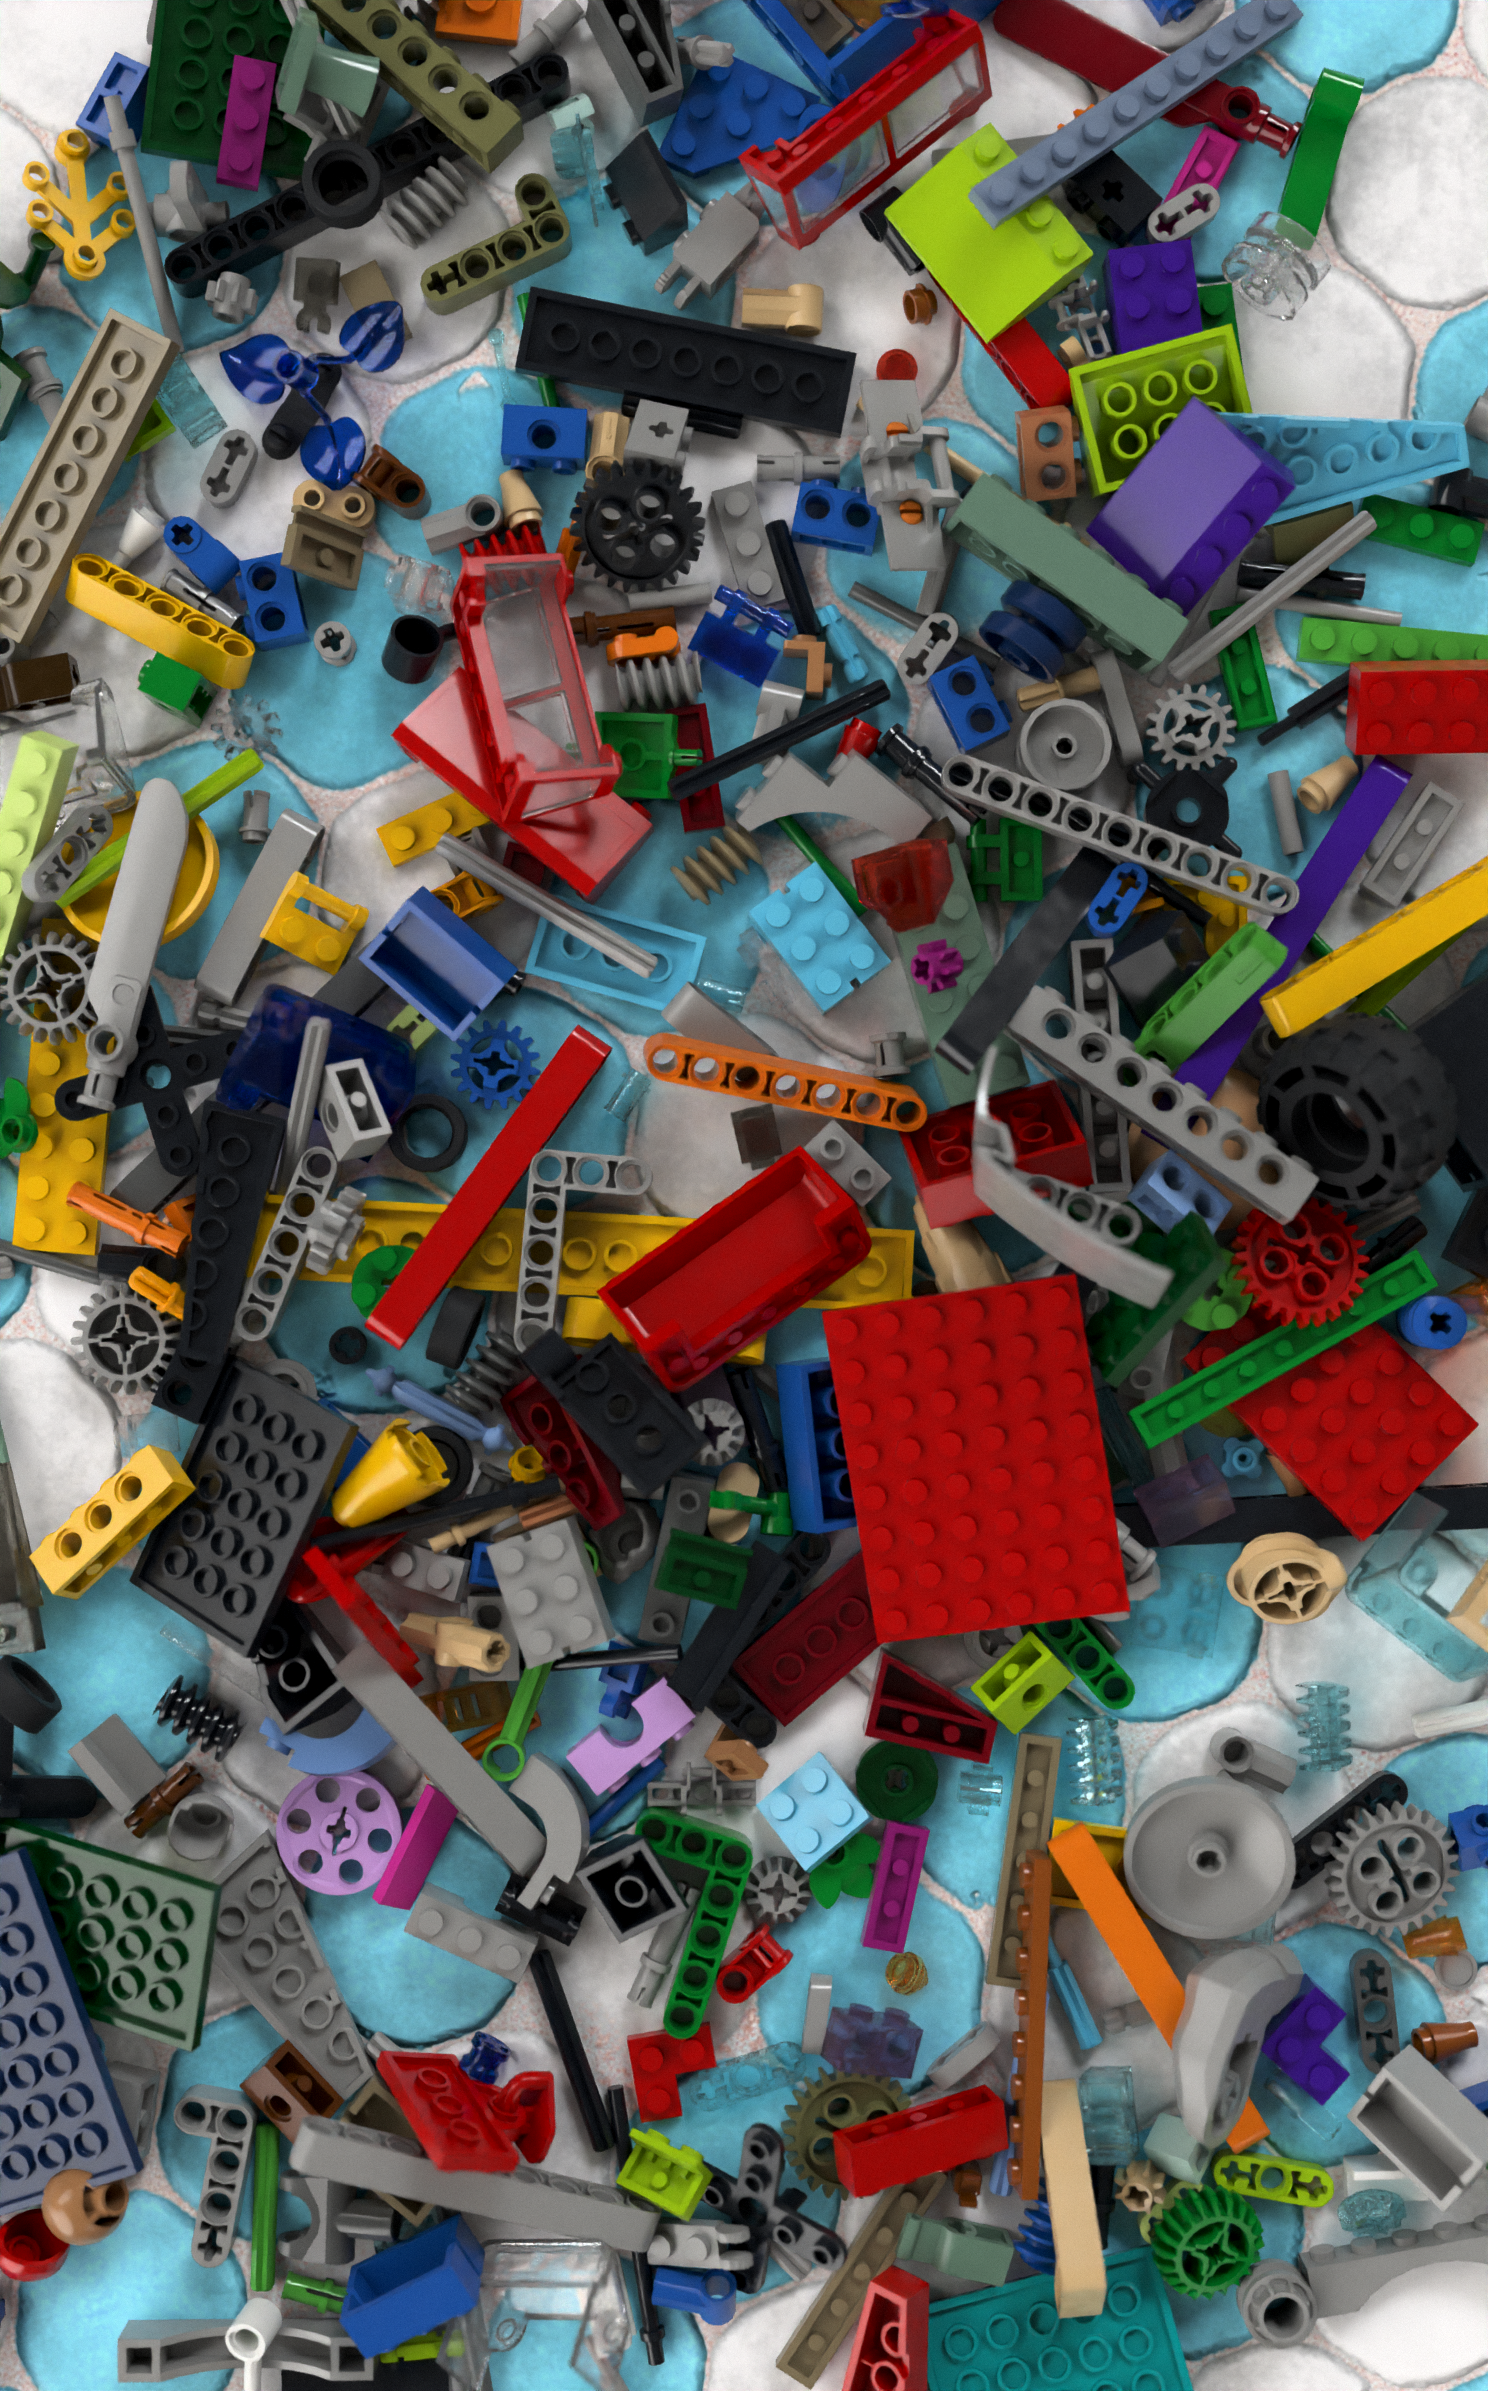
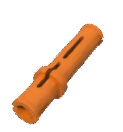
(141, 1226)

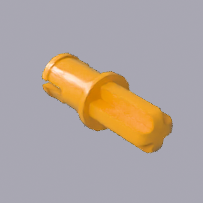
(166, 1296)

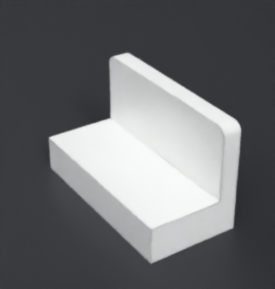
(1378, 2172)

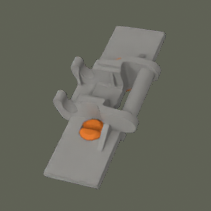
(890, 478)

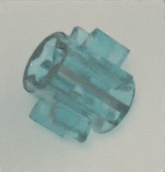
(980, 1788)

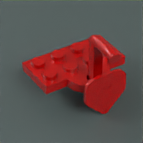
(333, 1574)
(468, 2121)

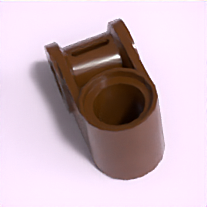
(388, 479)

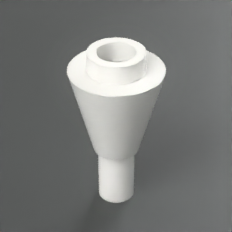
(140, 532)

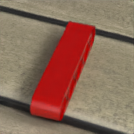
(1025, 362)

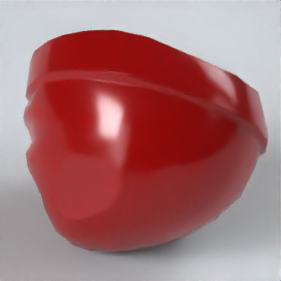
(29, 2248)

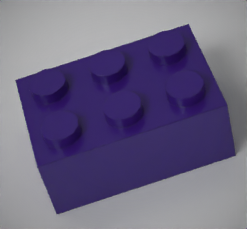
(1150, 294)

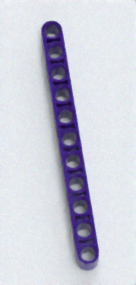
(1317, 891)

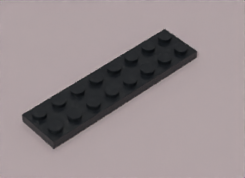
(685, 362)

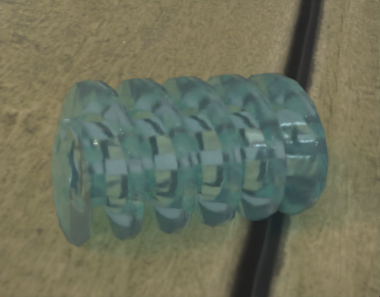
(1325, 1726)
(1095, 1760)

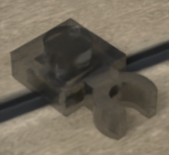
(316, 286)

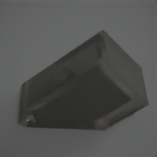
(757, 1136)

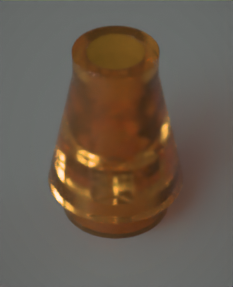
(1436, 1939)

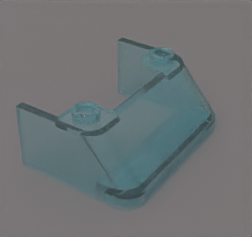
(1393, 1586)

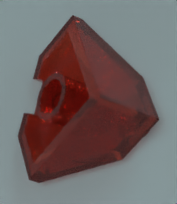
(905, 882)

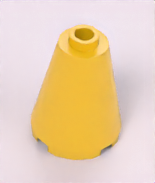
(389, 1476)

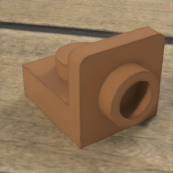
(735, 1756)

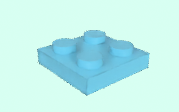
(814, 1812)

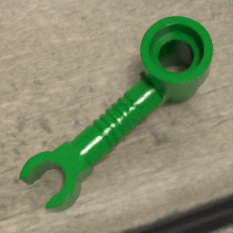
(773, 1511)

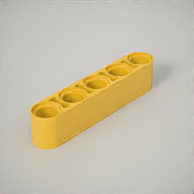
(159, 620)
(589, 1322)

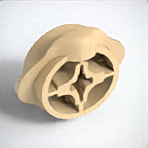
(1286, 1578)

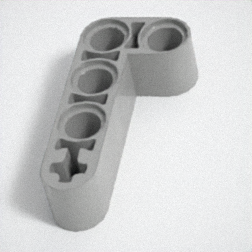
(219, 2176)

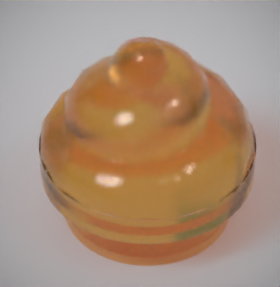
(906, 1973)

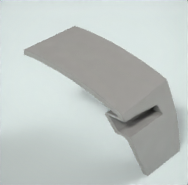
(1081, 1246)

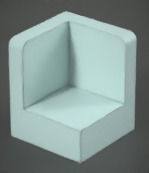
(1176, 2151)

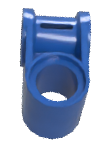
(205, 557)

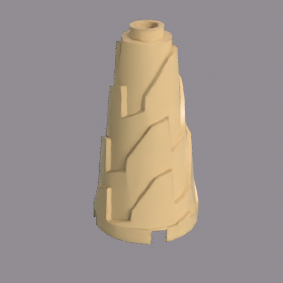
(959, 1255)

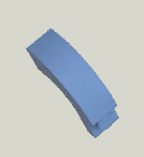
(334, 1756)

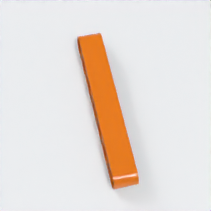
(771, 1068)

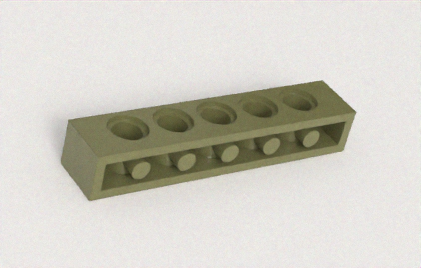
(484, 140)

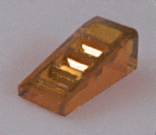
(498, 1696)

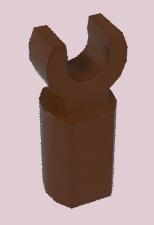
(967, 2183)

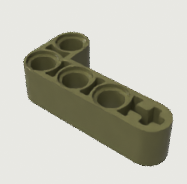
(492, 252)

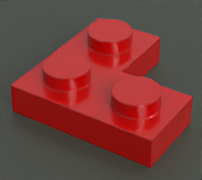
(656, 2062)

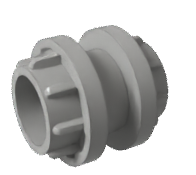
(1289, 2322)

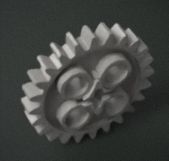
(1424, 1851)

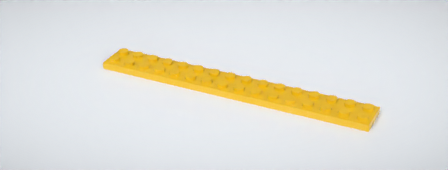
(593, 1250)

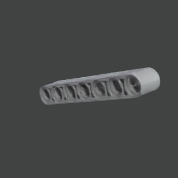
(441, 1757)

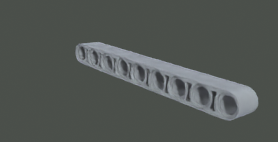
(1139, 832)
(521, 2197)

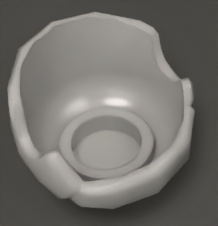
(200, 1826)

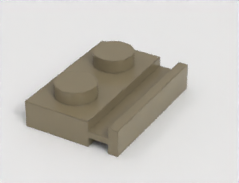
(324, 548)

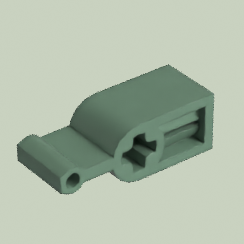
(957, 2247)

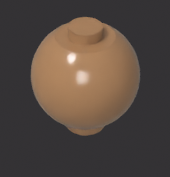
(80, 2214)

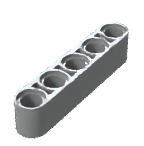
(238, 944)
(274, 1259)

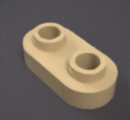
(336, 503)

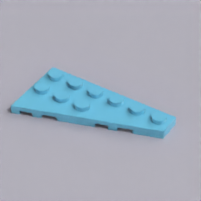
(1352, 457)

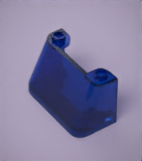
(272, 1044)

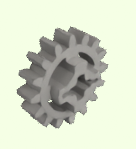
(1183, 714)
(336, 1230)

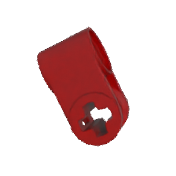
(753, 1963)

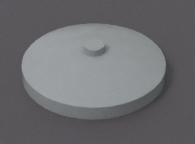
(1209, 1857)

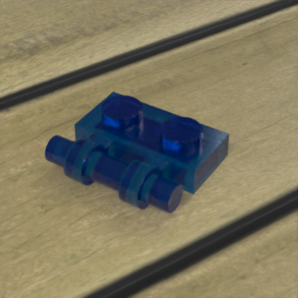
(734, 647)

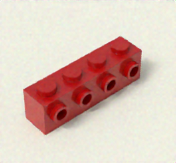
(920, 2141)

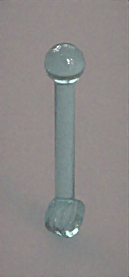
(496, 339)

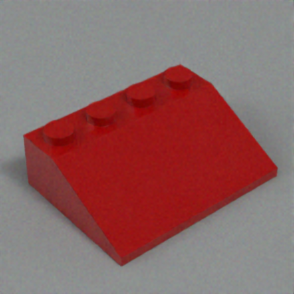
(1042, 1140)

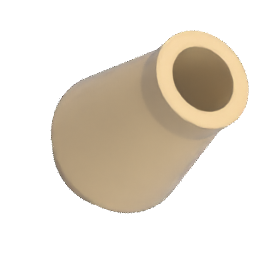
(519, 503)
(1324, 787)

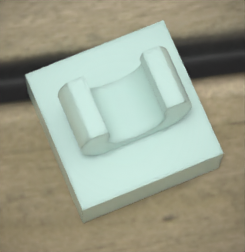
(563, 114)

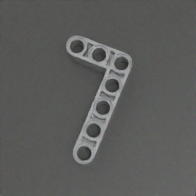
(554, 1231)

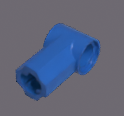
(692, 2292)

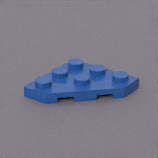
(729, 113)

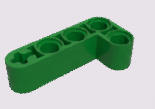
(1319, 147)

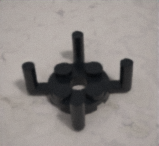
(1195, 786)

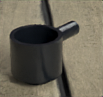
(414, 648)

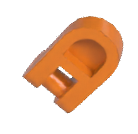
(631, 647)

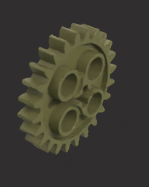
(863, 2096)

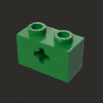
(176, 689)

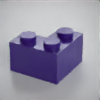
(1296, 2036)

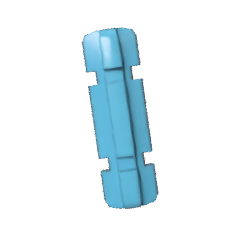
(842, 644)

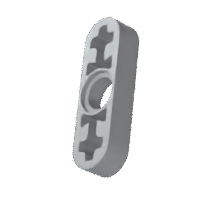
(1117, 709)
(50, 857)

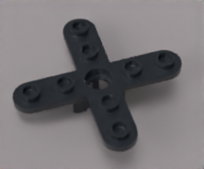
(167, 1106)
(40, 1794)
(776, 2217)

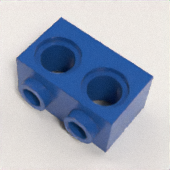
(834, 529)
(281, 599)
(959, 709)

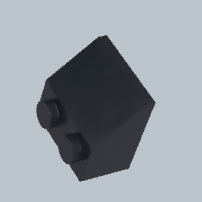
(646, 195)
(1155, 962)
(630, 1886)

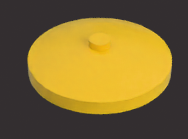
(193, 890)

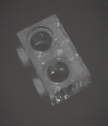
(420, 588)

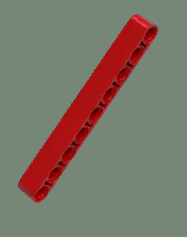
(487, 1188)

